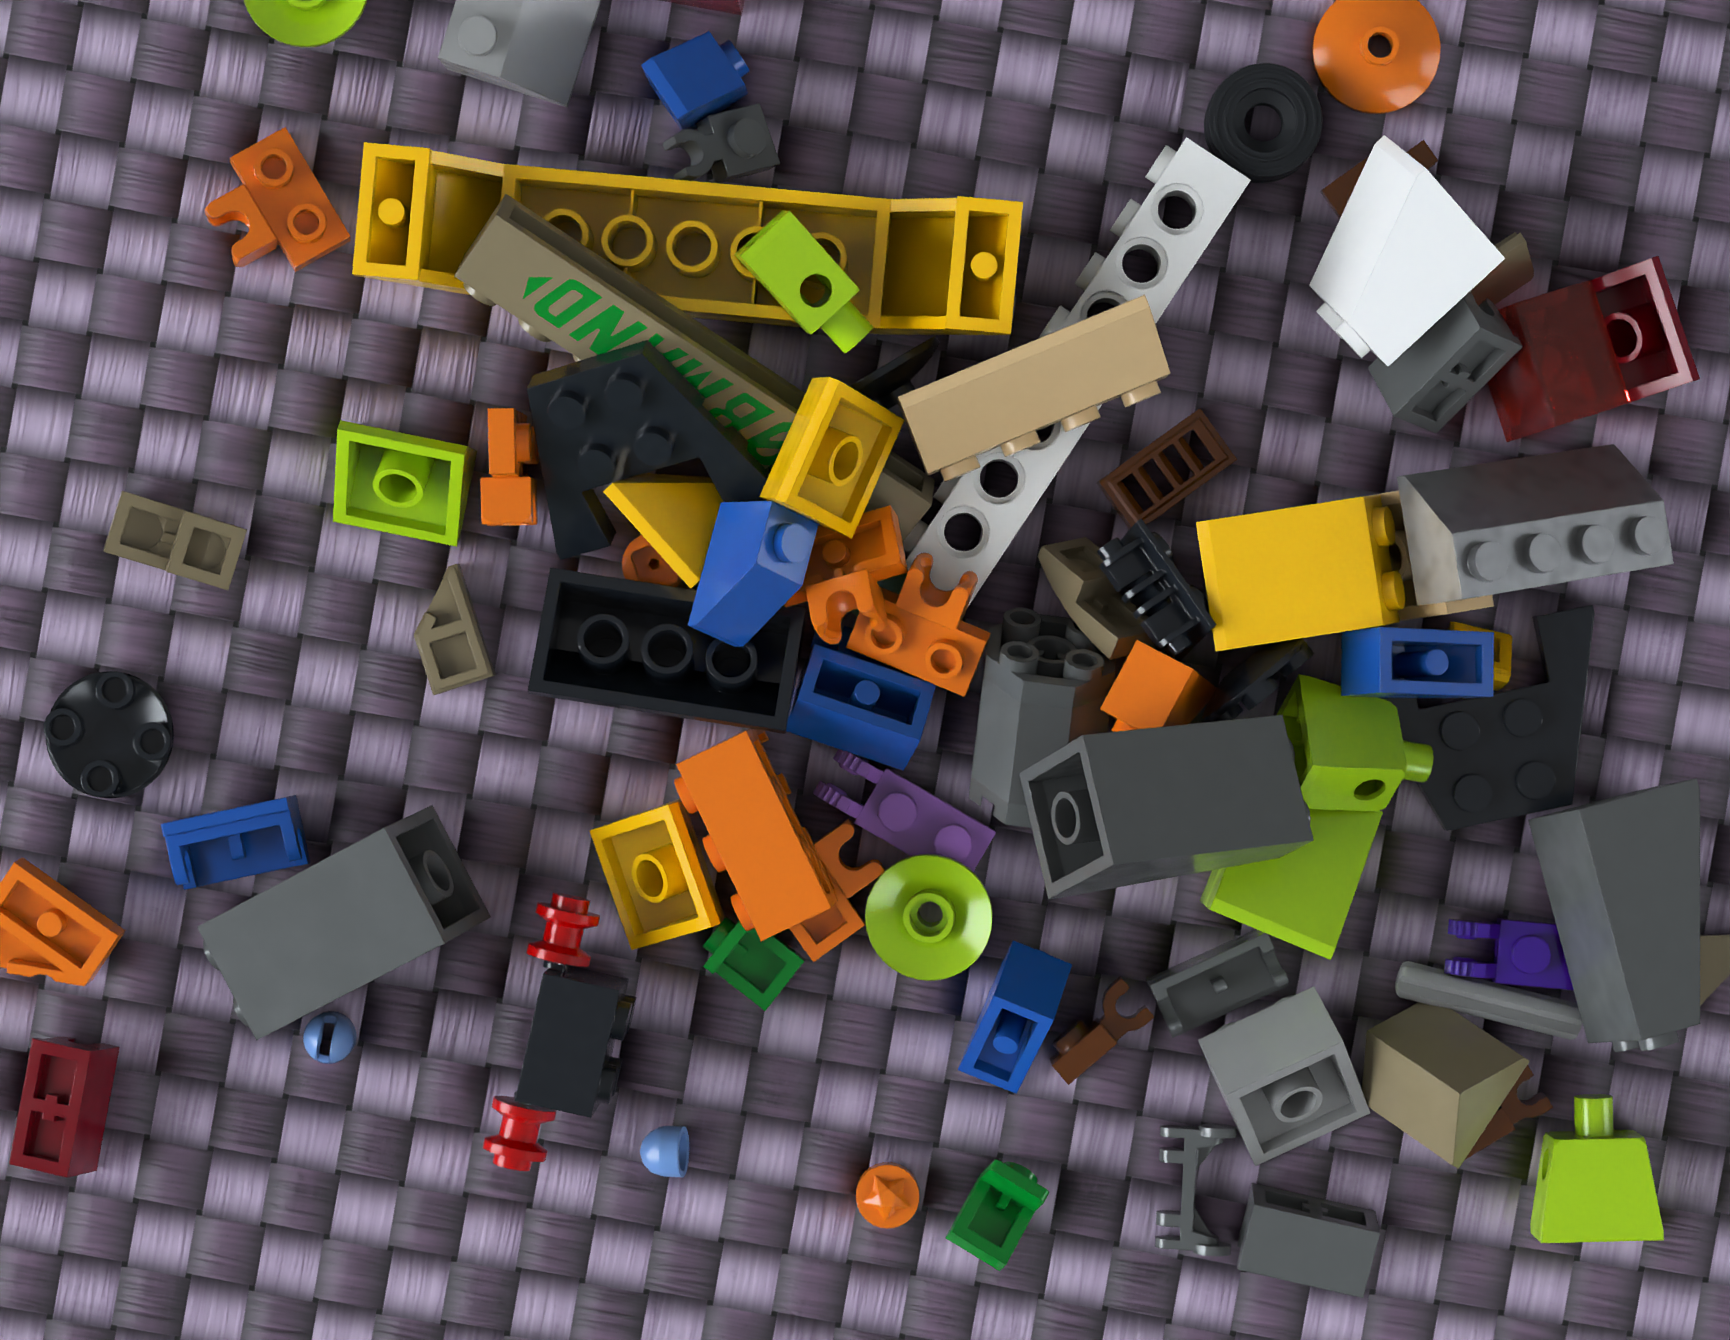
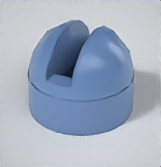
(342, 1039)
(666, 1151)

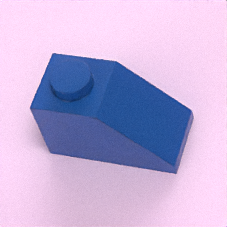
(697, 78)
(750, 568)
(1417, 663)
(1015, 1017)

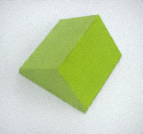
(401, 483)

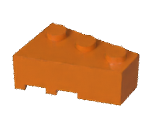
(755, 834)

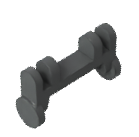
(1193, 1230)

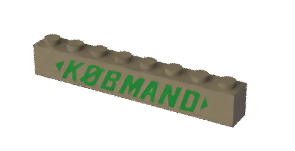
(594, 308)

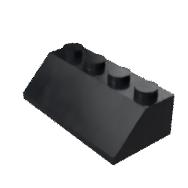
(634, 651)

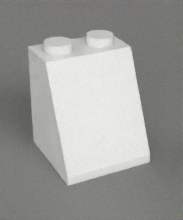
(1398, 257)

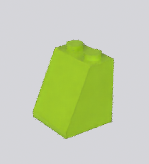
(1305, 891)

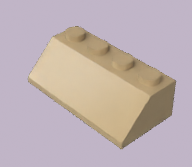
(1035, 387)

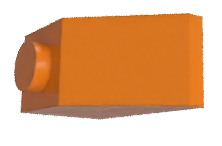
(1155, 691)

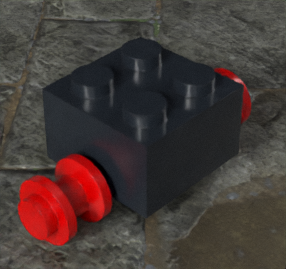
(570, 1037)

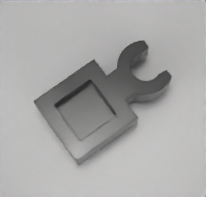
(727, 143)

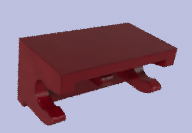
(64, 1106)

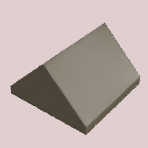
(1438, 1077)

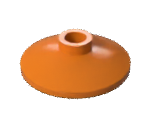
(1372, 82)

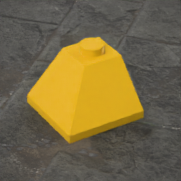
(672, 515)

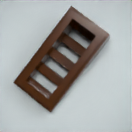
(1124, 501)

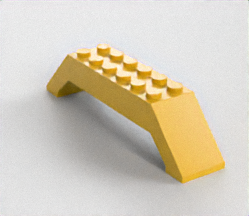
(916, 261)

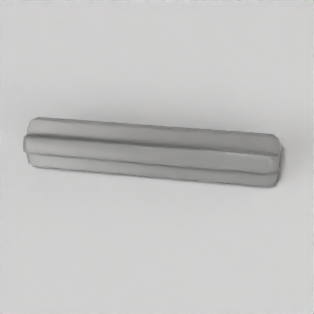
(1489, 1000)

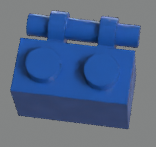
(859, 704)

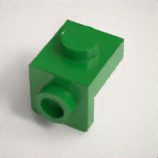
(751, 965)
(997, 1212)

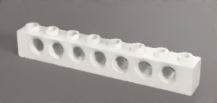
(1211, 191)

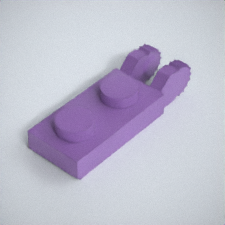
(908, 814)

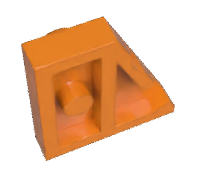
(51, 928)

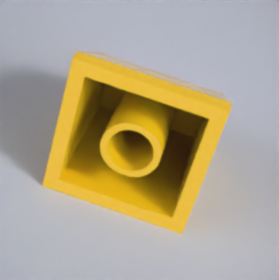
(1300, 572)

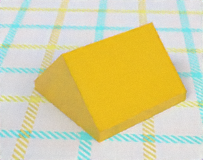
(832, 455)
(657, 875)

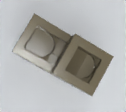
(175, 540)
(1091, 598)

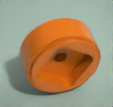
(645, 564)
(887, 1195)

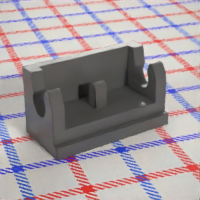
(1447, 364)
(1217, 982)
(1307, 1240)

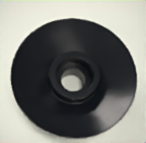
(896, 376)

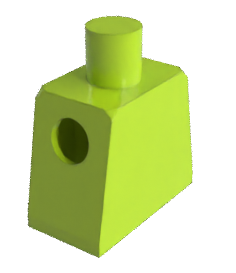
(783, 258)
(1349, 747)
(1595, 1181)

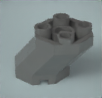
(1036, 696)

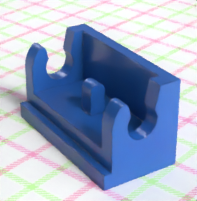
(236, 842)

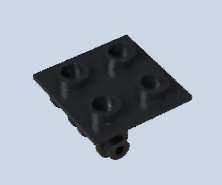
(1146, 574)

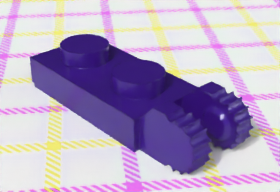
(1523, 953)

